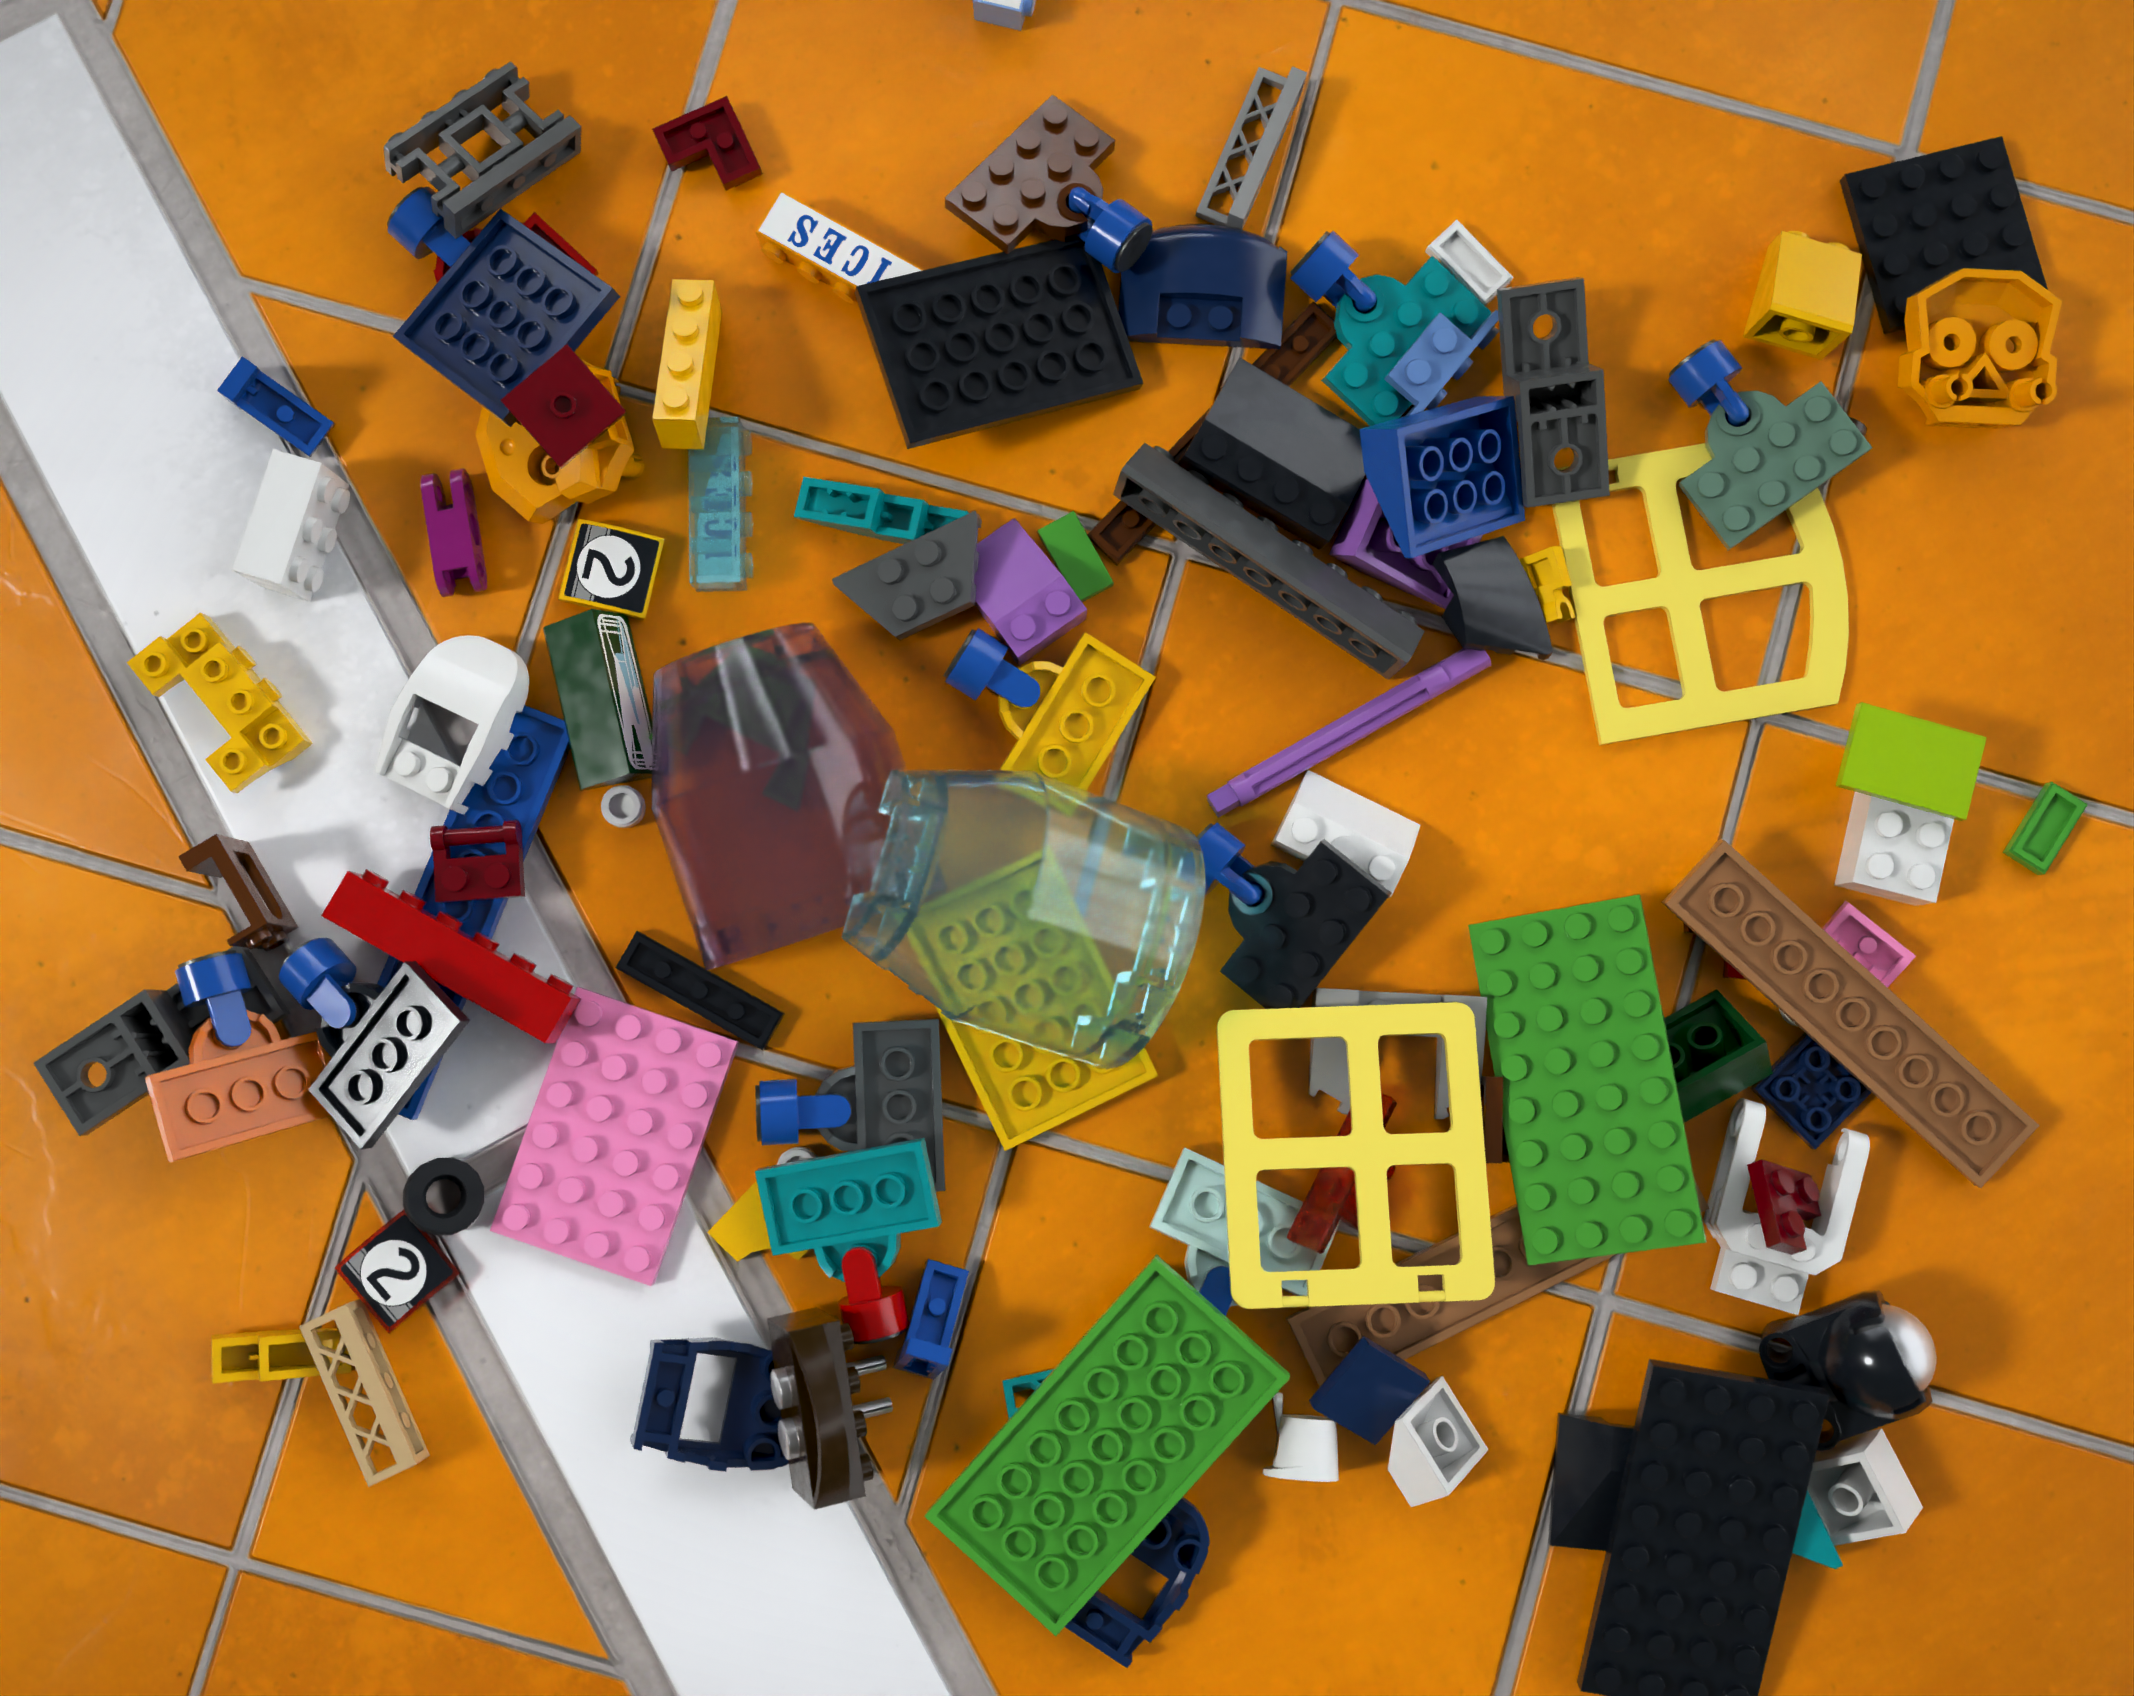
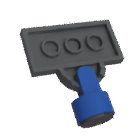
(878, 1101)

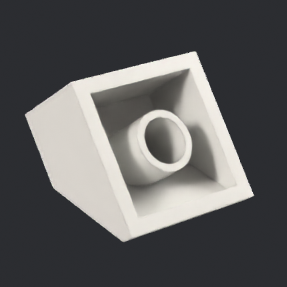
(1862, 1489)

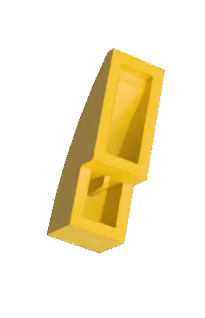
(268, 1355)

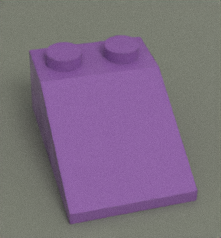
(1372, 549)
(1023, 593)

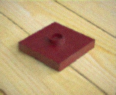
(563, 406)

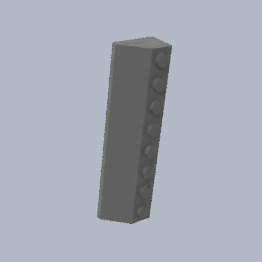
(1268, 560)

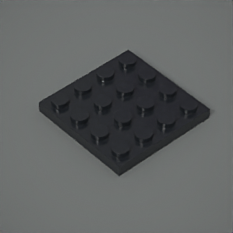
(1935, 218)

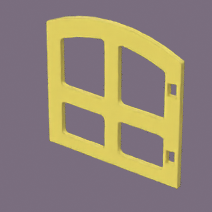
(1679, 593)

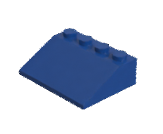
(1446, 472)

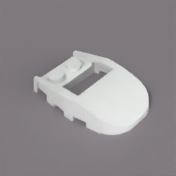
(473, 681)

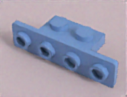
(1435, 358)

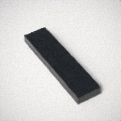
(700, 990)

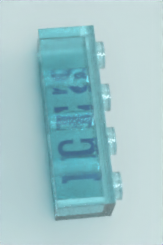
(719, 508)

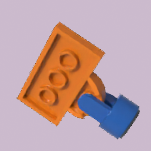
(239, 1070)

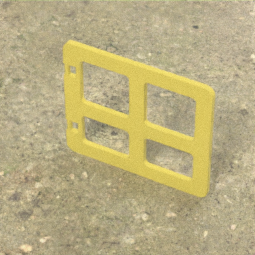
(1365, 1151)

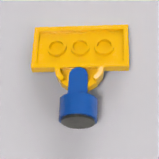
(1058, 714)

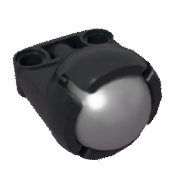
(1863, 1354)

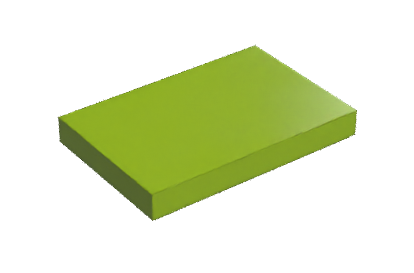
(1911, 761)

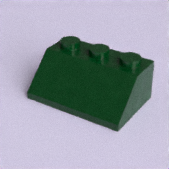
(1713, 1053)

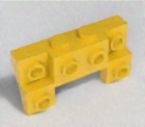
(232, 691)

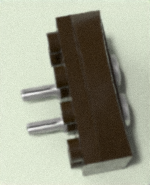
(816, 1407)

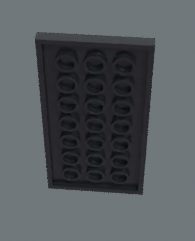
(1701, 1533)

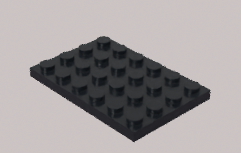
(997, 339)

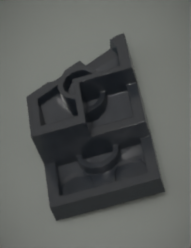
(1492, 600)

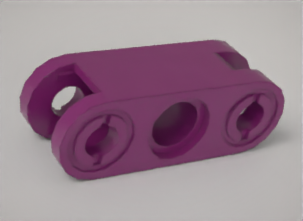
(453, 532)

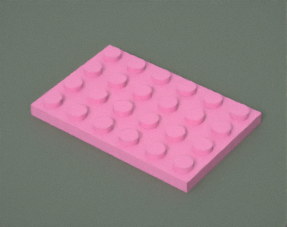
(615, 1137)

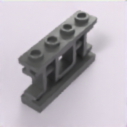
(501, 174)

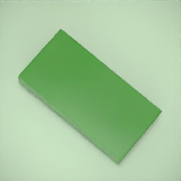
(1075, 556)
(2045, 828)

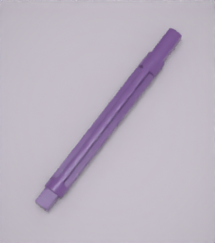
(1348, 729)

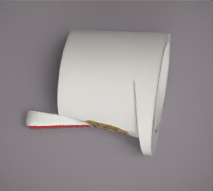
(1304, 1447)

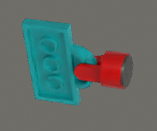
(853, 1218)

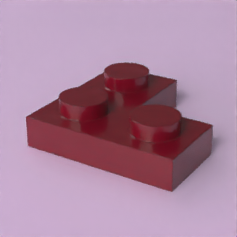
(711, 132)
(1783, 1202)

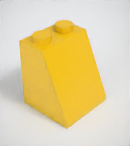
(1805, 295)

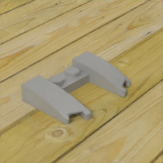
(1329, 1055)

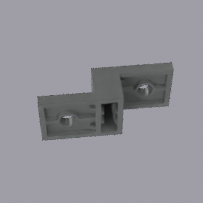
(1554, 392)
(135, 1041)

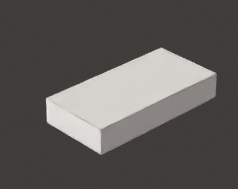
(1469, 262)

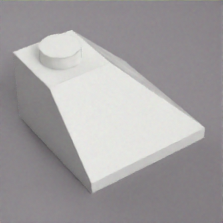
(1433, 1445)

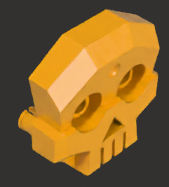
(1979, 315)
(527, 476)

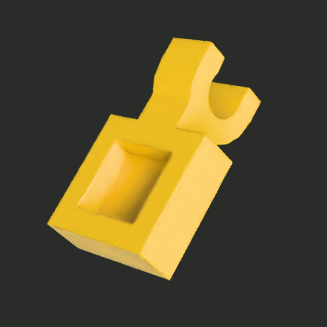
(1549, 577)

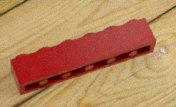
(452, 956)

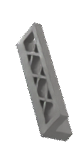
(1265, 147)

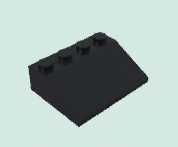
(1278, 454)

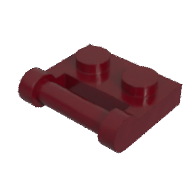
(480, 875)

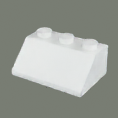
(1353, 824)

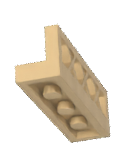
(379, 1384)

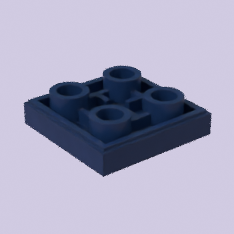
(1810, 1091)
(1369, 1390)

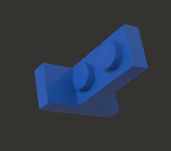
(275, 407)
(932, 1320)

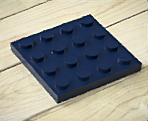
(504, 312)

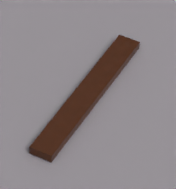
(1300, 347)

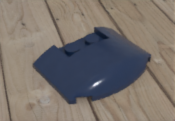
(1205, 289)

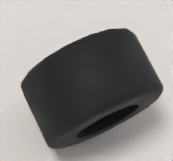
(462, 1216)

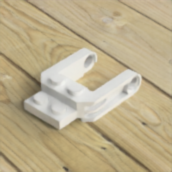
(1744, 1262)

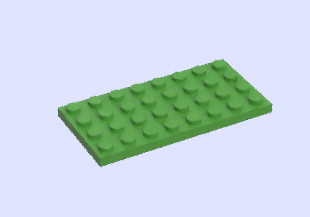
(1586, 1082)
(1107, 1445)

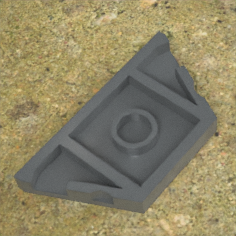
(919, 580)

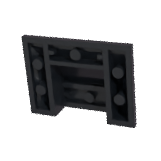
(1586, 1480)

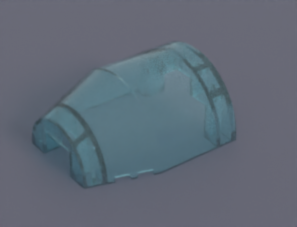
(1033, 909)

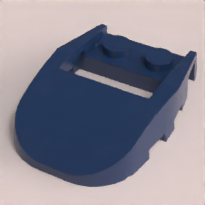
(750, 1415)
(1174, 1550)

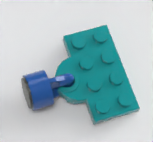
(1380, 321)

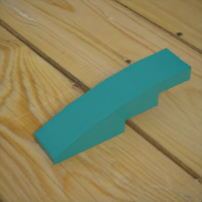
(869, 511)

